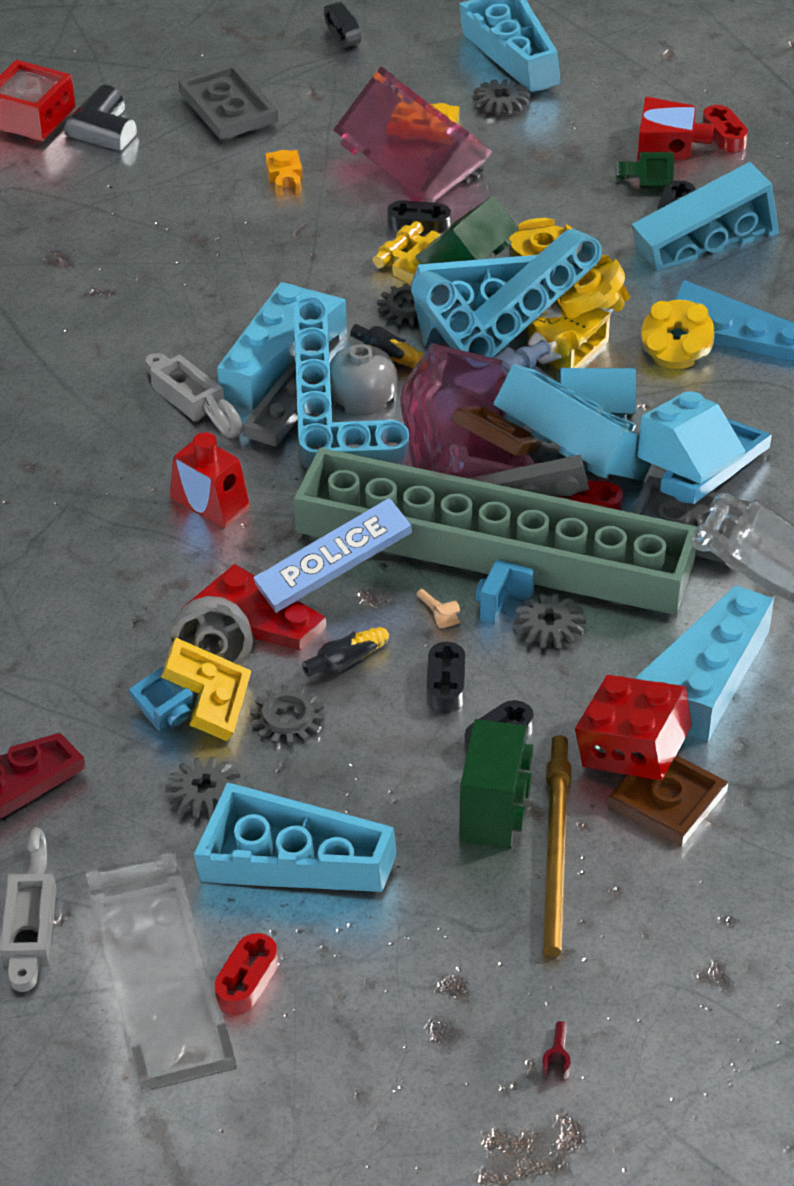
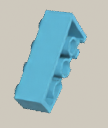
(708, 219)

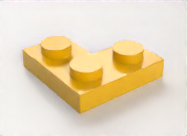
(217, 682)

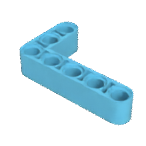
(509, 299)
(317, 399)

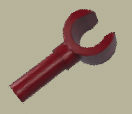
(557, 1053)

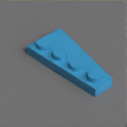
(741, 324)
(688, 491)

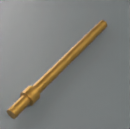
(558, 778)

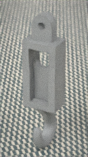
(196, 395)
(28, 906)

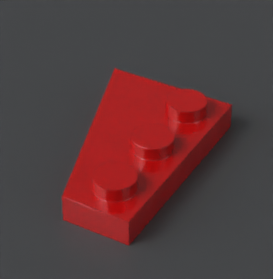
(289, 627)

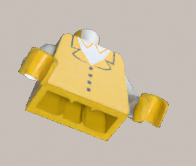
(576, 338)

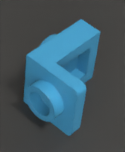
(503, 582)
(162, 700)

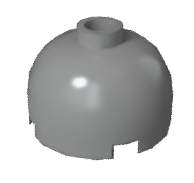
(362, 379)
(215, 627)

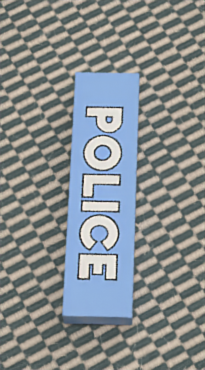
(332, 555)

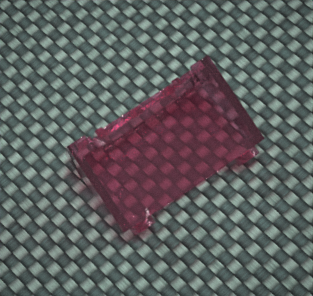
(409, 138)
(428, 400)

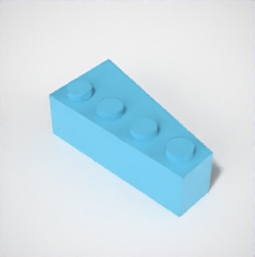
(512, 39)
(475, 282)
(269, 345)
(573, 423)
(715, 655)
(292, 844)

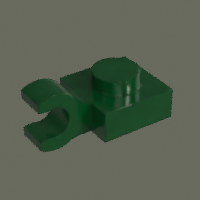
(653, 170)

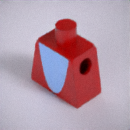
(671, 128)
(209, 481)

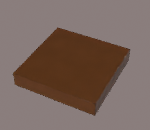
(496, 430)
(671, 805)

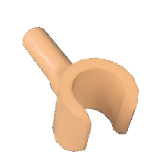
(444, 613)

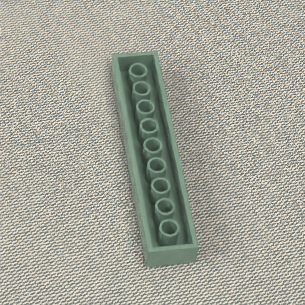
(476, 522)

